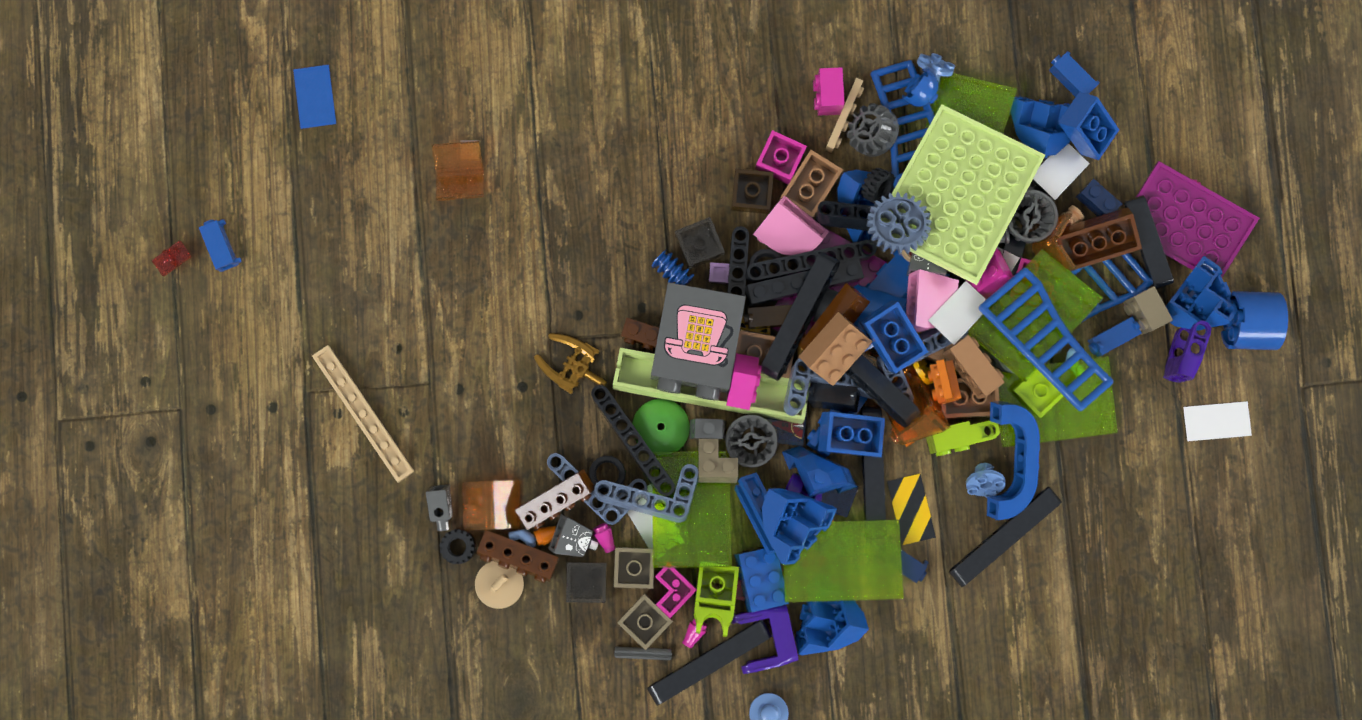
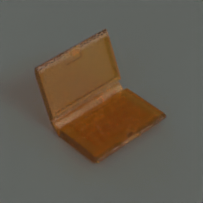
(458, 170)
(1050, 245)
(491, 505)

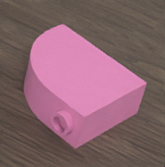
(790, 230)
(926, 296)

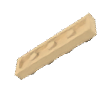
(842, 123)

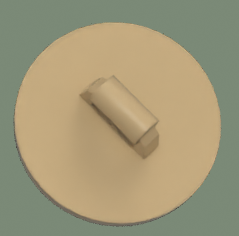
(498, 586)

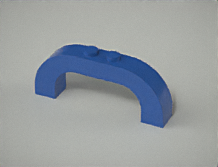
(1025, 460)

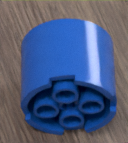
(1259, 322)

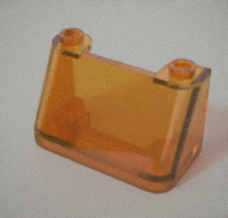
(931, 420)

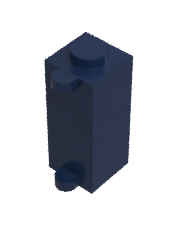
(913, 568)

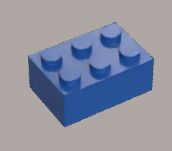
(1089, 125)
(893, 336)
(851, 434)
(760, 580)

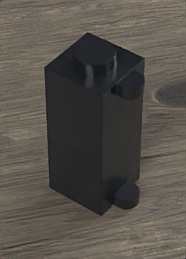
(834, 397)

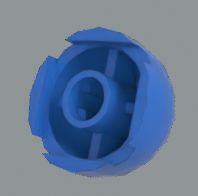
(922, 89)

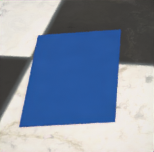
(314, 96)

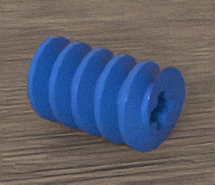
(671, 269)

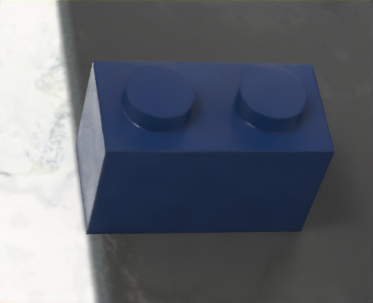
(1098, 199)

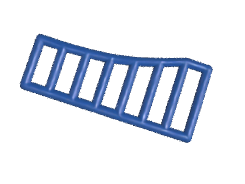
(927, 112)
(1114, 299)
(1056, 321)

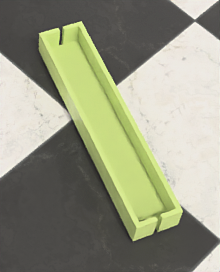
(634, 376)

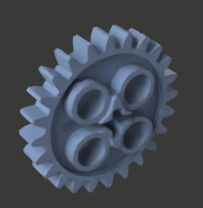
(914, 215)

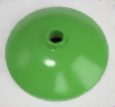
(674, 420)

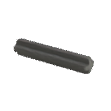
(641, 653)

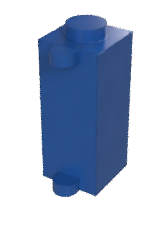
(1072, 75)
(218, 245)
(1114, 337)

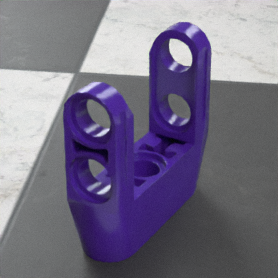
(1186, 366)
(782, 638)

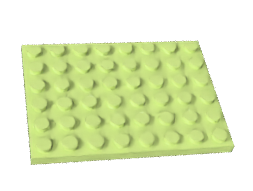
(970, 188)

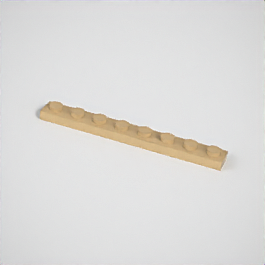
(363, 413)

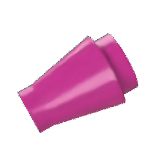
(604, 536)
(691, 636)

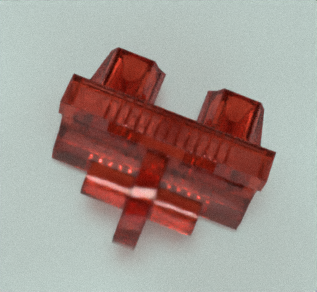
(171, 258)

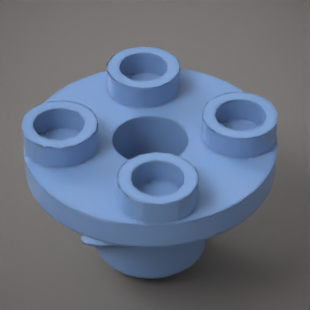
(936, 65)
(985, 481)
(768, 707)

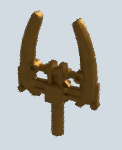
(579, 368)

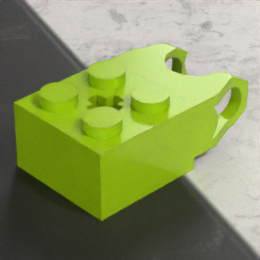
(960, 437)
(714, 602)

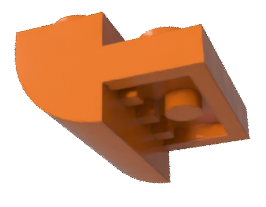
(945, 382)

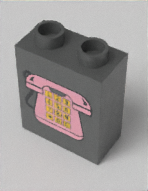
(697, 340)

